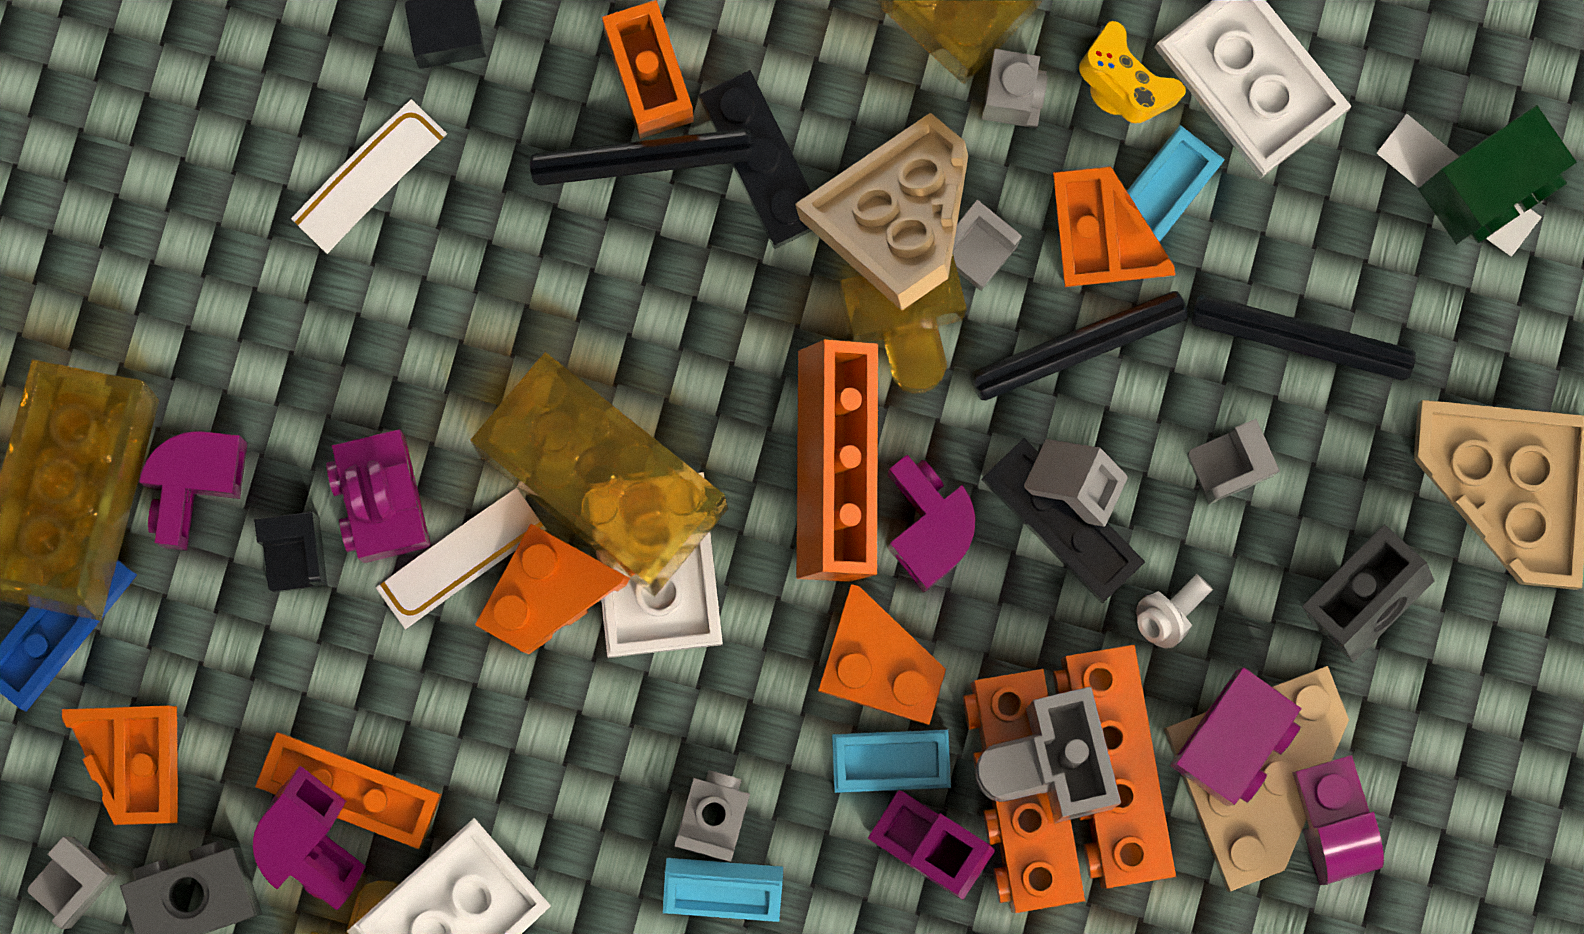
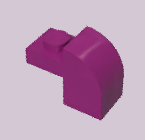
(190, 466)
(942, 533)
(1341, 829)
(295, 842)
(931, 844)

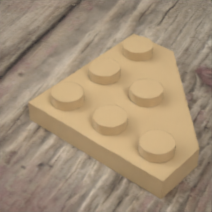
(896, 210)
(1513, 482)
(1260, 835)

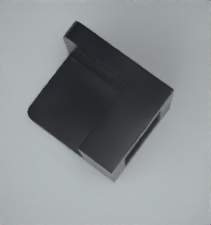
(444, 31)
(292, 551)

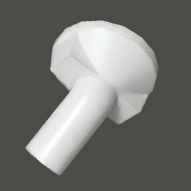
(1169, 616)

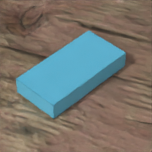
(1173, 180)
(891, 761)
(722, 889)

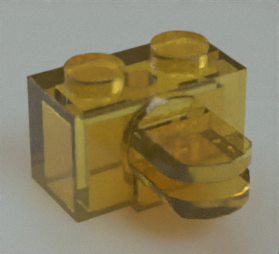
(908, 334)

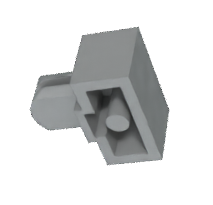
(1060, 758)

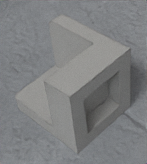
(982, 244)
(1233, 462)
(1080, 477)
(70, 881)

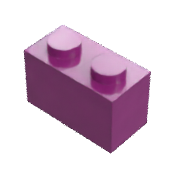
(1237, 738)

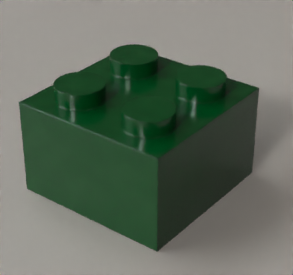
(1508, 168)

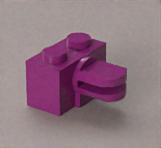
(378, 497)

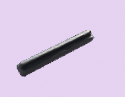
(642, 157)
(1303, 337)
(1079, 345)

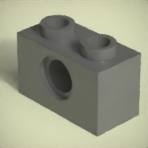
(1368, 593)
(226, 888)

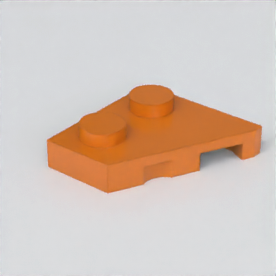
(1104, 231)
(544, 590)
(880, 663)
(131, 759)

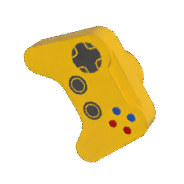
(1122, 83)

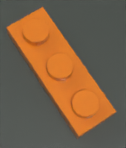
(372, 796)

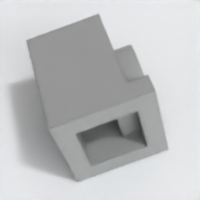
(1014, 89)
(713, 840)

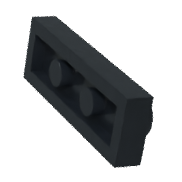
(773, 176)
(1089, 551)

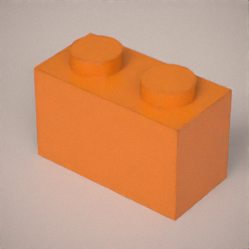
(648, 69)

